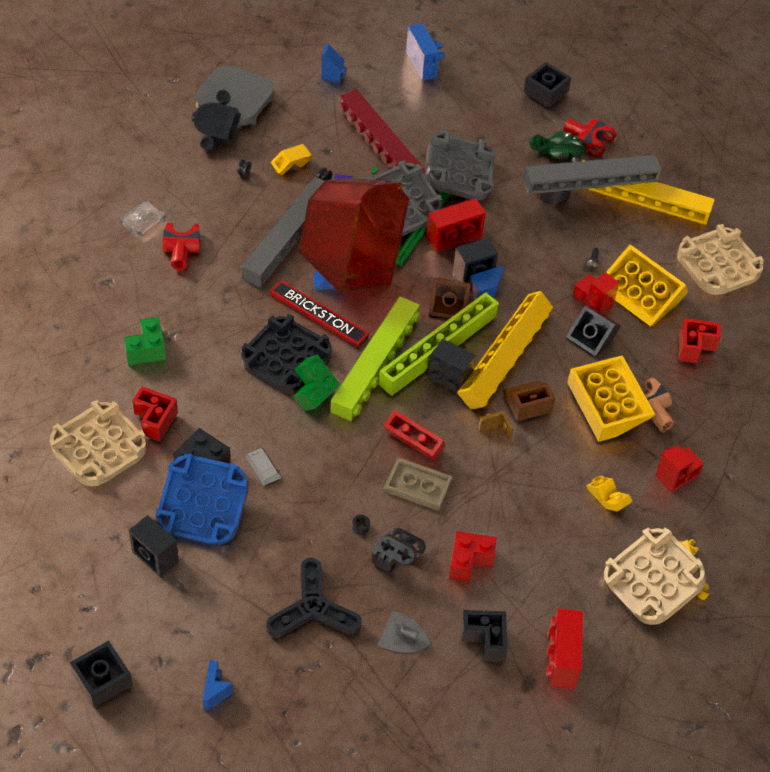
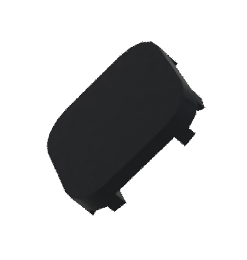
(280, 349)

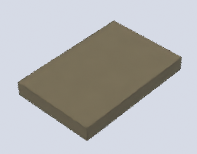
(418, 484)

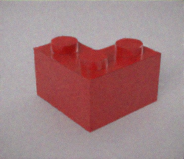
(598, 292)
(697, 336)
(157, 412)
(678, 467)
(470, 550)

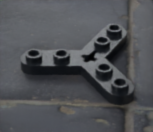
(300, 613)

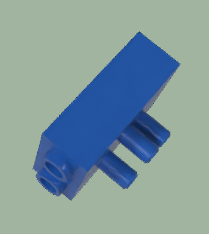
(423, 51)

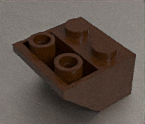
(529, 400)

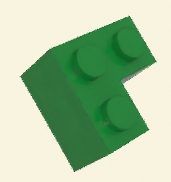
(146, 346)
(318, 383)

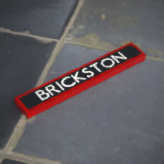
(319, 314)

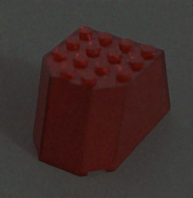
(354, 231)

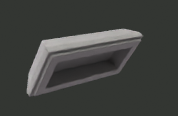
(263, 466)

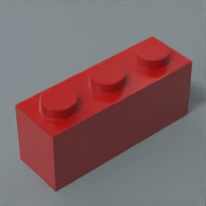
(414, 435)

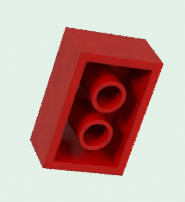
(455, 225)
(565, 648)

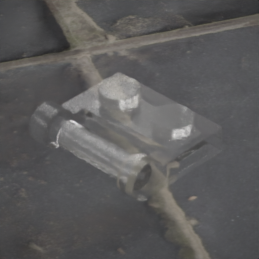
(139, 215)

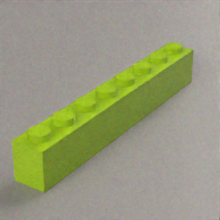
(455, 330)
(377, 354)

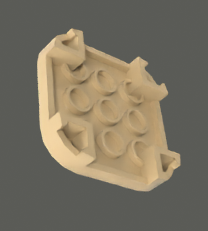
(719, 260)
(98, 444)
(655, 576)

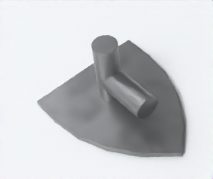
(403, 635)

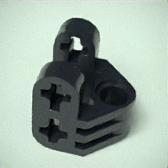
(392, 549)

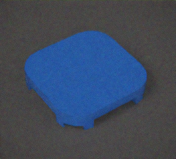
(203, 499)

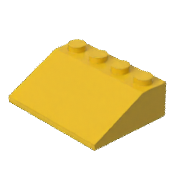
(645, 286)
(609, 397)

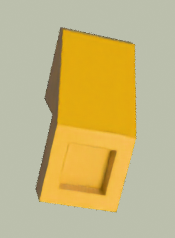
(287, 158)
(606, 493)

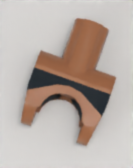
(659, 401)

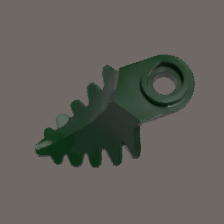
(558, 145)

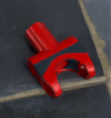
(591, 134)
(181, 244)

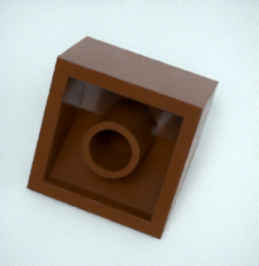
(448, 297)

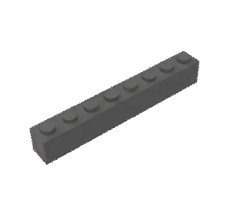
(591, 174)
(279, 240)

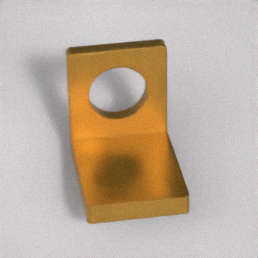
(496, 419)

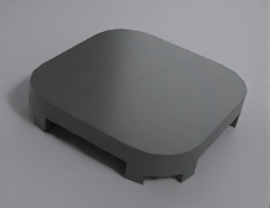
(247, 91)
(460, 166)
(420, 192)

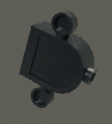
(216, 121)

